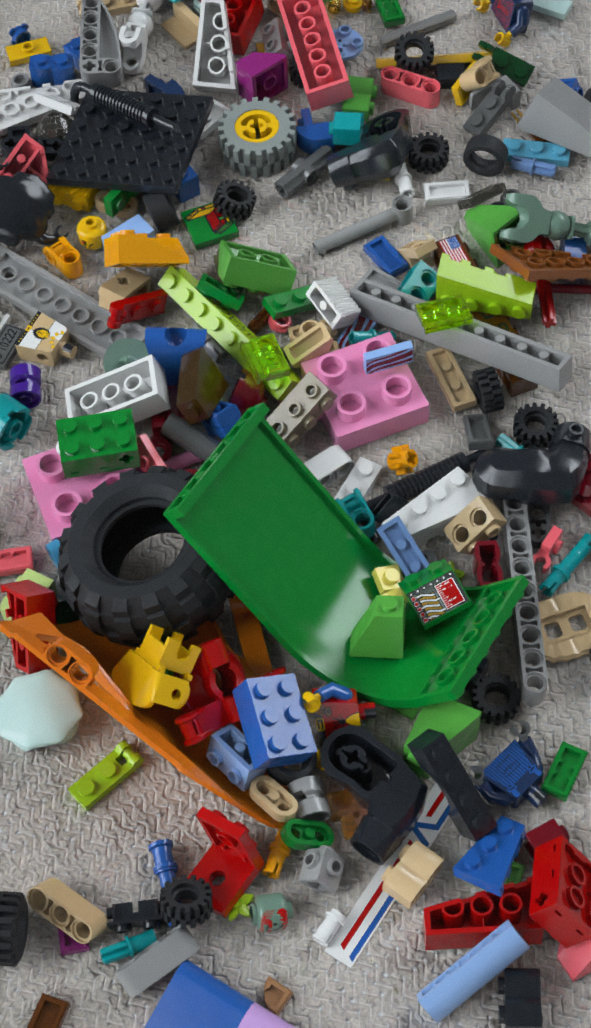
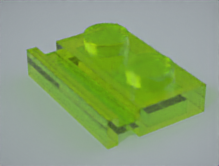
(443, 313)
(265, 358)

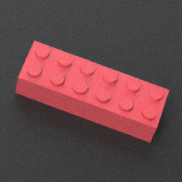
(315, 52)

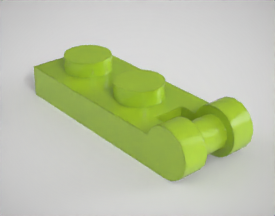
(105, 775)

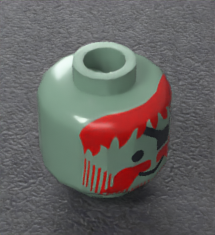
(270, 912)

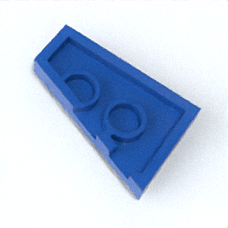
(491, 857)

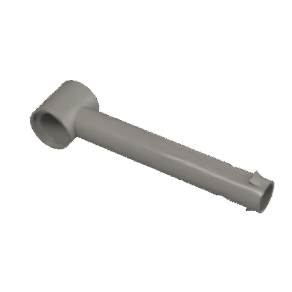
(400, 214)

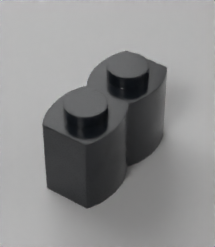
(520, 997)

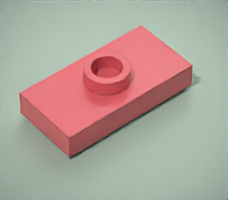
(148, 453)
(16, 560)

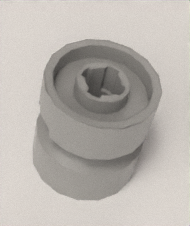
(310, 797)

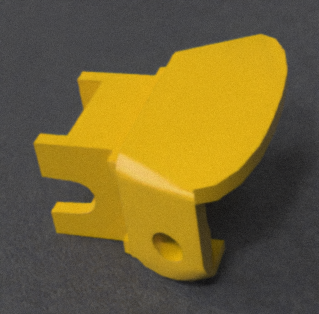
(143, 675)

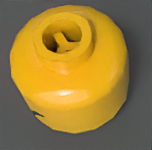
(90, 232)

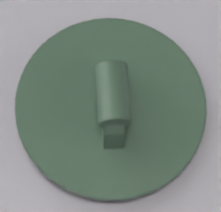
(124, 352)

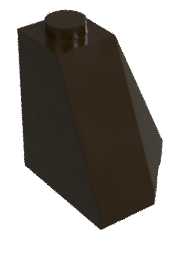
(199, 386)

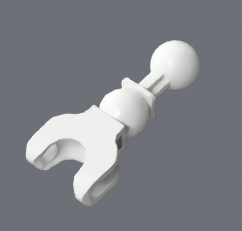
(135, 34)

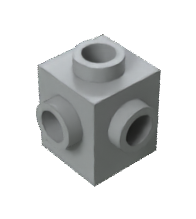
(322, 869)

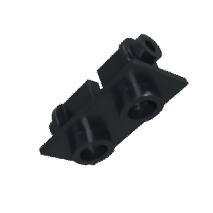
(125, 919)

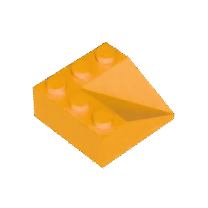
(138, 250)

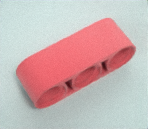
(410, 87)

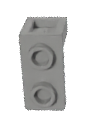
(479, 94)

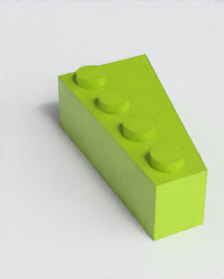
(485, 288)

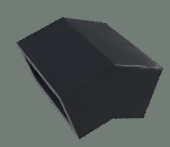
(448, 74)
(388, 506)

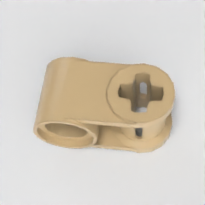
(478, 75)

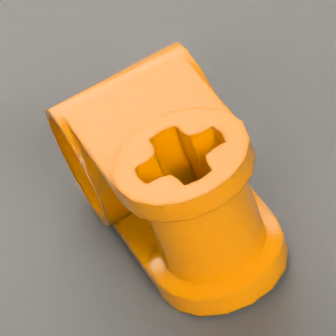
(64, 258)

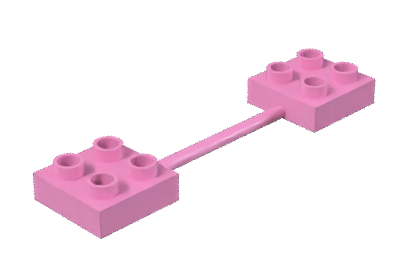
(362, 413)

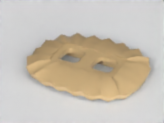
(558, 611)

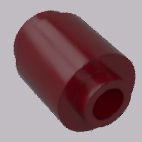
(160, 441)

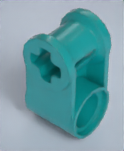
(358, 510)

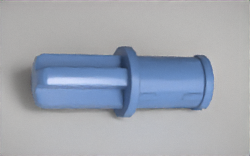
(533, 166)

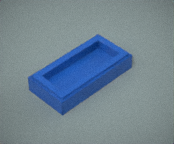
(386, 256)

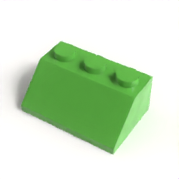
(254, 268)

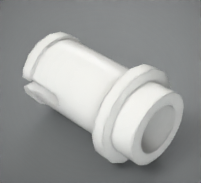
(329, 927)

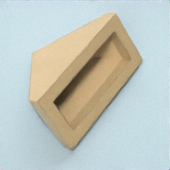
(309, 345)

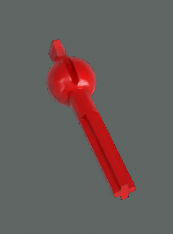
(543, 286)

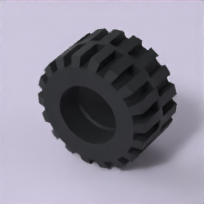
(12, 927)

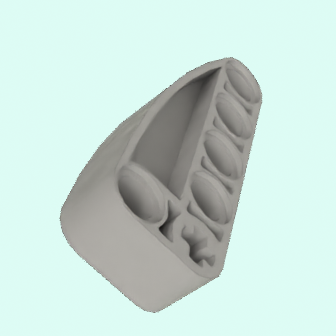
(99, 46)

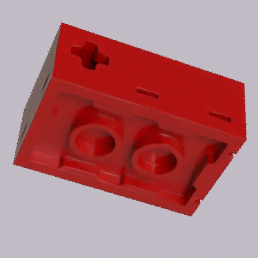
(561, 891)

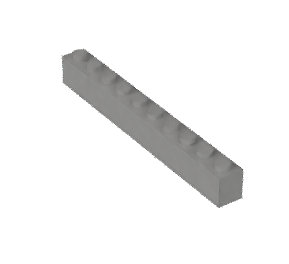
(475, 340)

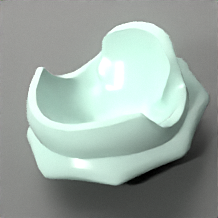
(39, 710)

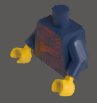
(511, 14)

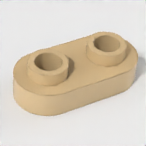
(129, 211)
(274, 799)

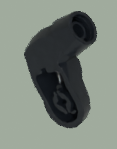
(378, 154)
(537, 474)
(380, 784)

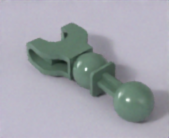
(538, 221)

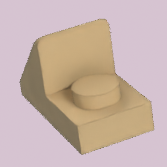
(417, 251)

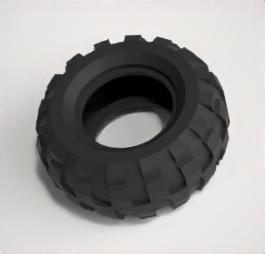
(101, 539)

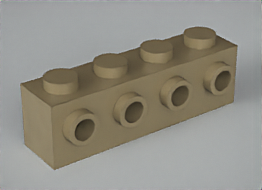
(301, 409)

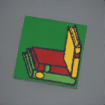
(207, 226)

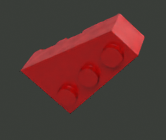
(24, 600)

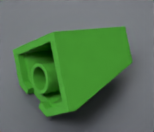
(380, 629)

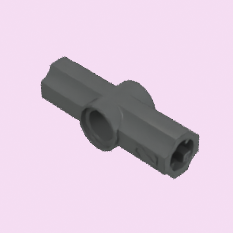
(303, 172)

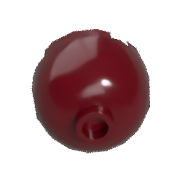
(247, 392)

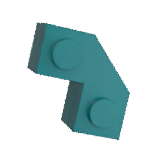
(346, 127)

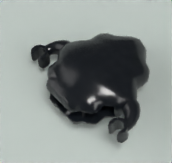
(25, 209)

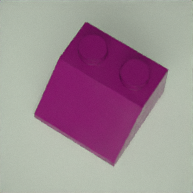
(262, 75)

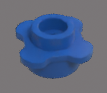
(20, 34)

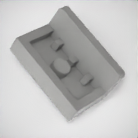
(276, 38)

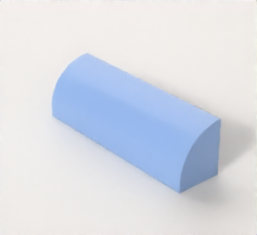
(472, 971)

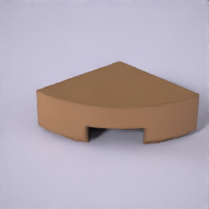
(276, 996)

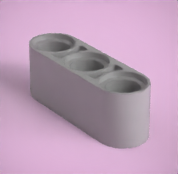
(156, 960)

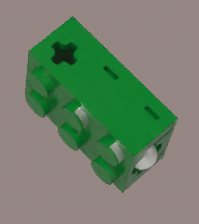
(97, 443)

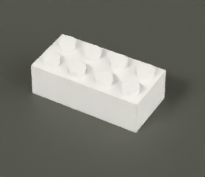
(134, 386)

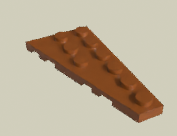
(544, 263)

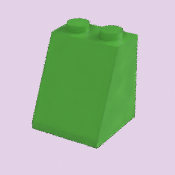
(453, 719)

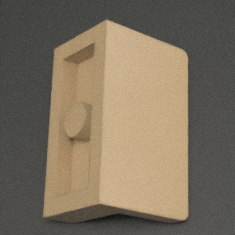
(182, 26)

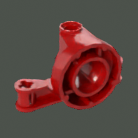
(207, 705)

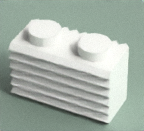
(333, 302)

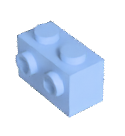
(231, 756)

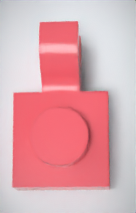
(551, 545)

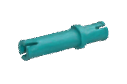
(561, 572)

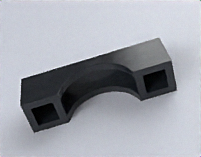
(466, 805)

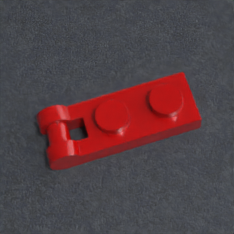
(136, 308)

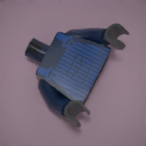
(513, 773)

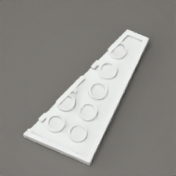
(20, 109)

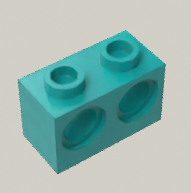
(420, 281)

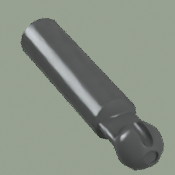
(189, 437)

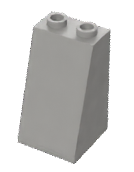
(560, 117)

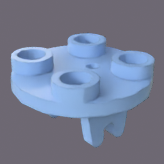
(348, 41)

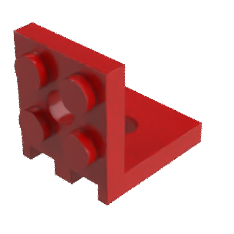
(230, 856)

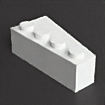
(214, 55)
(437, 506)

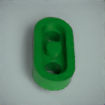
(306, 834)

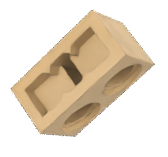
(472, 521)

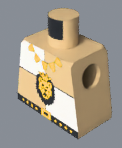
(45, 341)

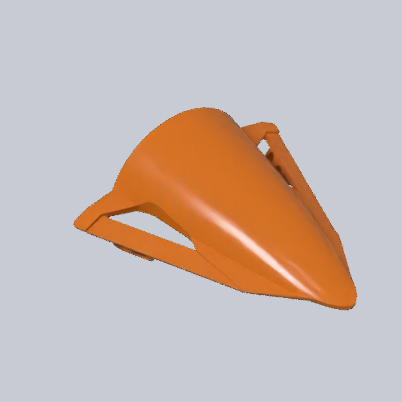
(154, 724)

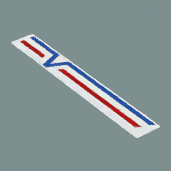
(374, 902)

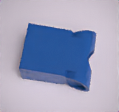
(170, 344)

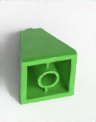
(485, 225)

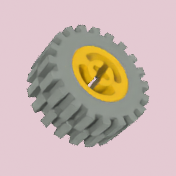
(252, 155)

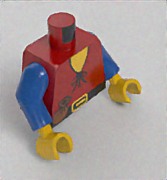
(336, 708)

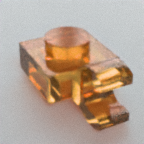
(344, 809)

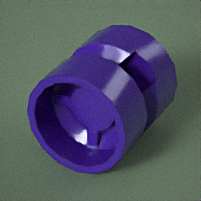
(26, 384)

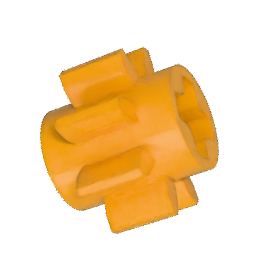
(402, 459)

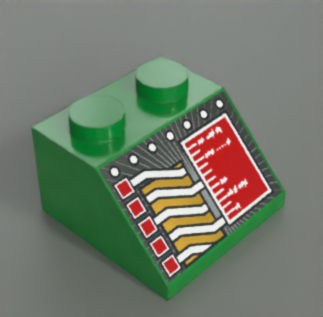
(434, 594)

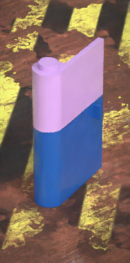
(204, 1001)

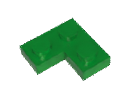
(230, 297)

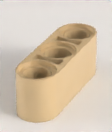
(67, 910)

